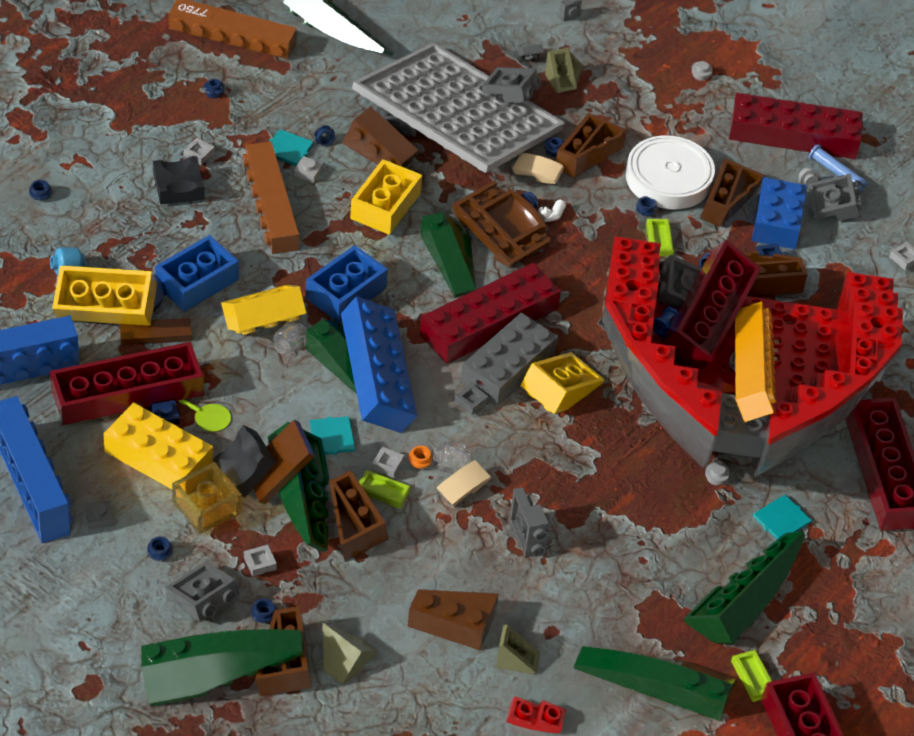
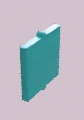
(290, 147)
(335, 434)
(782, 517)

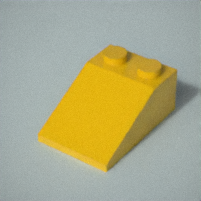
(560, 381)

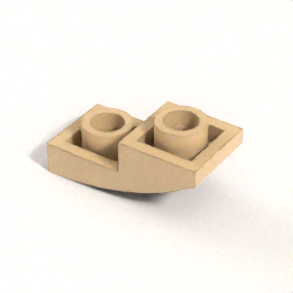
(540, 167)
(463, 482)

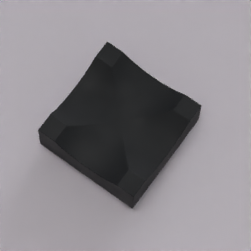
(178, 181)
(245, 460)

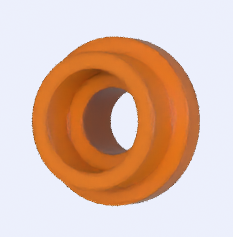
(423, 453)

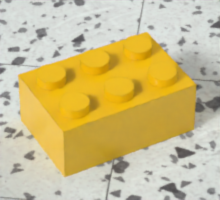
(386, 197)
(264, 309)

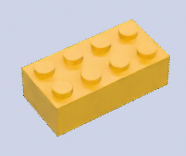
(105, 295)
(155, 446)

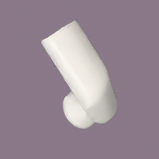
(554, 214)

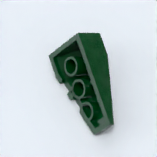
(450, 250)
(329, 346)

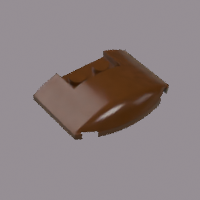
(503, 222)

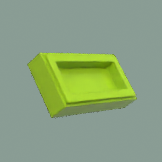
(660, 232)
(385, 489)
(752, 673)

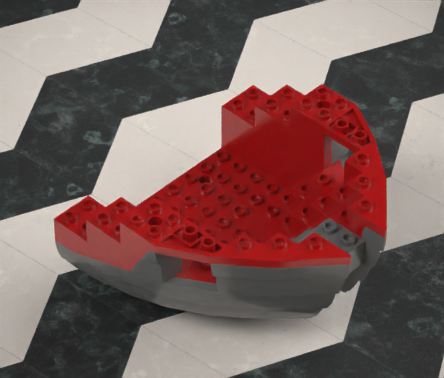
(820, 372)

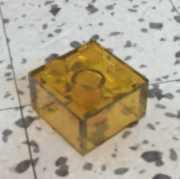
(206, 498)

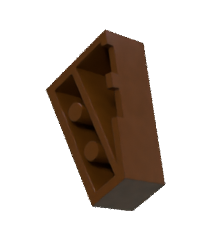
(378, 140)
(590, 144)
(730, 191)
(777, 275)
(356, 516)
(454, 615)
(291, 674)

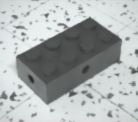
(506, 358)

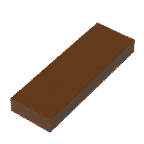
(159, 331)

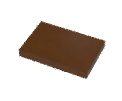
(291, 454)

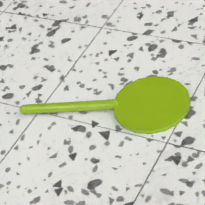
(211, 416)

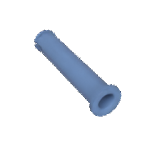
(835, 166)

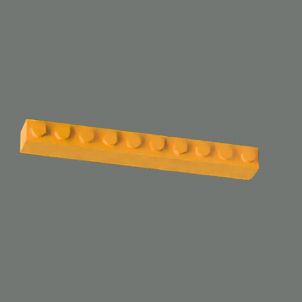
(754, 362)

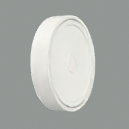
(670, 171)

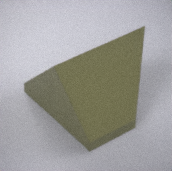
(563, 70)
(344, 653)
(516, 653)

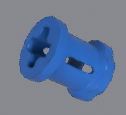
(665, 321)

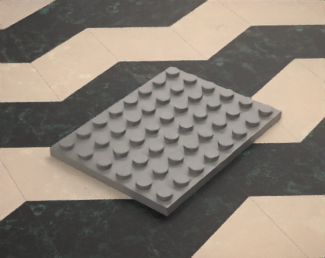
(447, 104)

